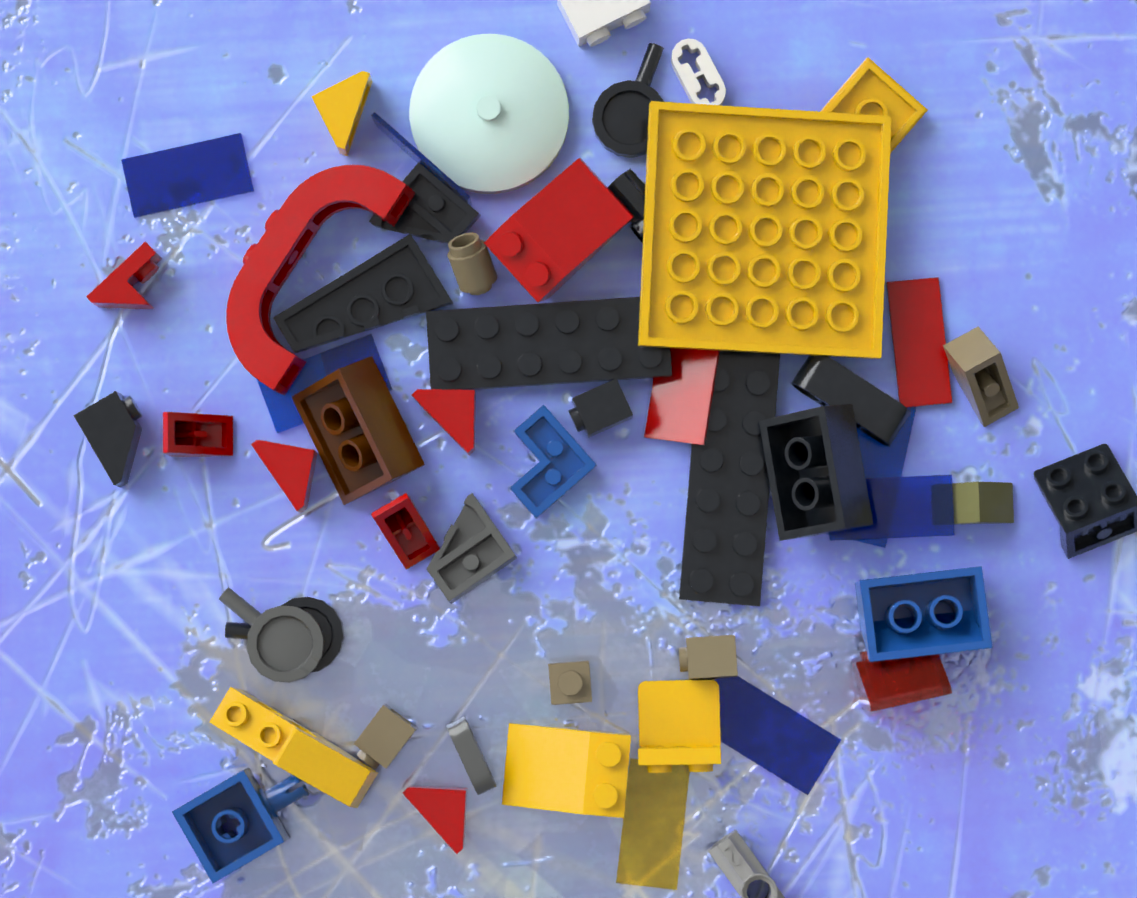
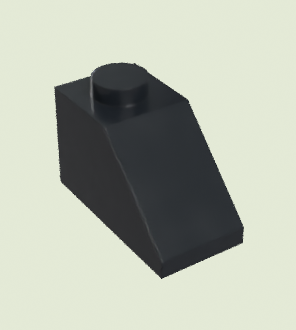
(113, 434)

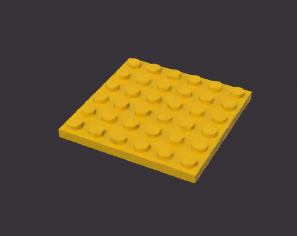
(764, 230)

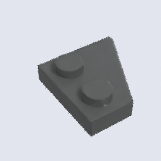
(470, 552)

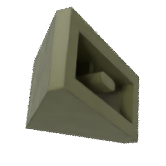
(983, 503)

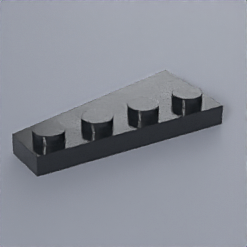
(372, 295)

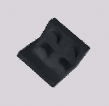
(1089, 499)

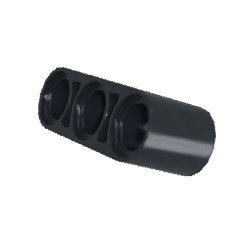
(834, 384)

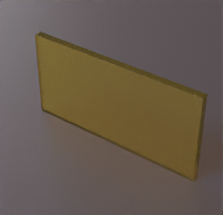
(653, 826)

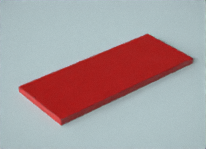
(919, 342)

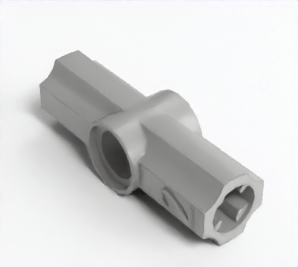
(741, 865)

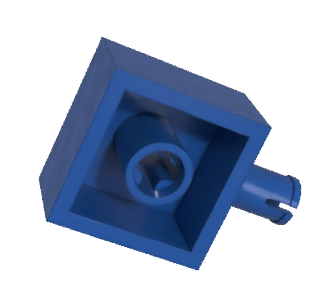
(253, 807)

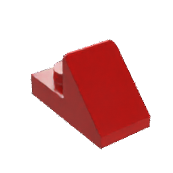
(119, 288)

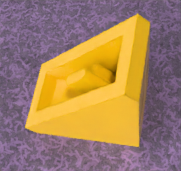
(342, 108)

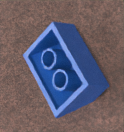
(923, 614)

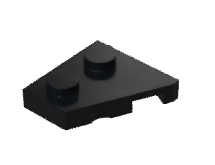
(433, 211)

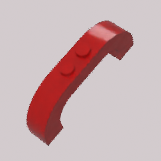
(280, 249)

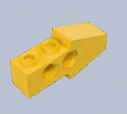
(294, 747)

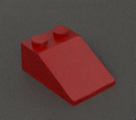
(559, 230)

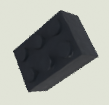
(816, 472)

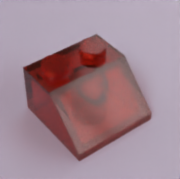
(899, 681)

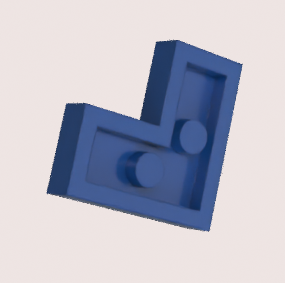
(559, 466)

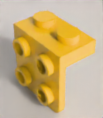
(679, 725)

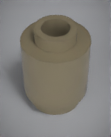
(471, 264)

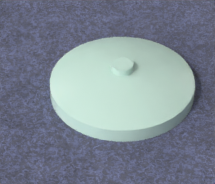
(489, 113)

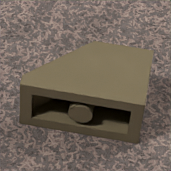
(981, 375)

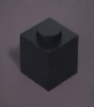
(600, 408)

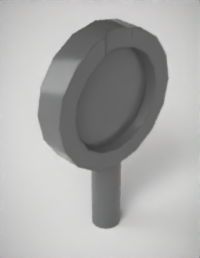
(282, 641)

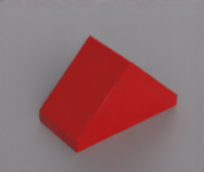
(453, 412)
(197, 435)
(291, 468)
(405, 531)
(443, 810)

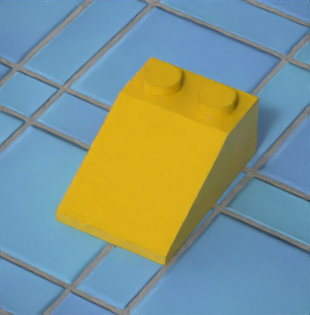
(566, 770)

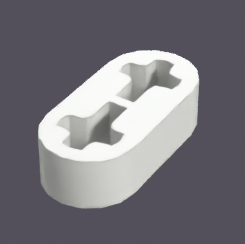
(706, 71)

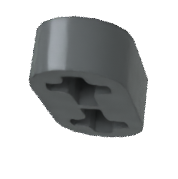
(471, 755)

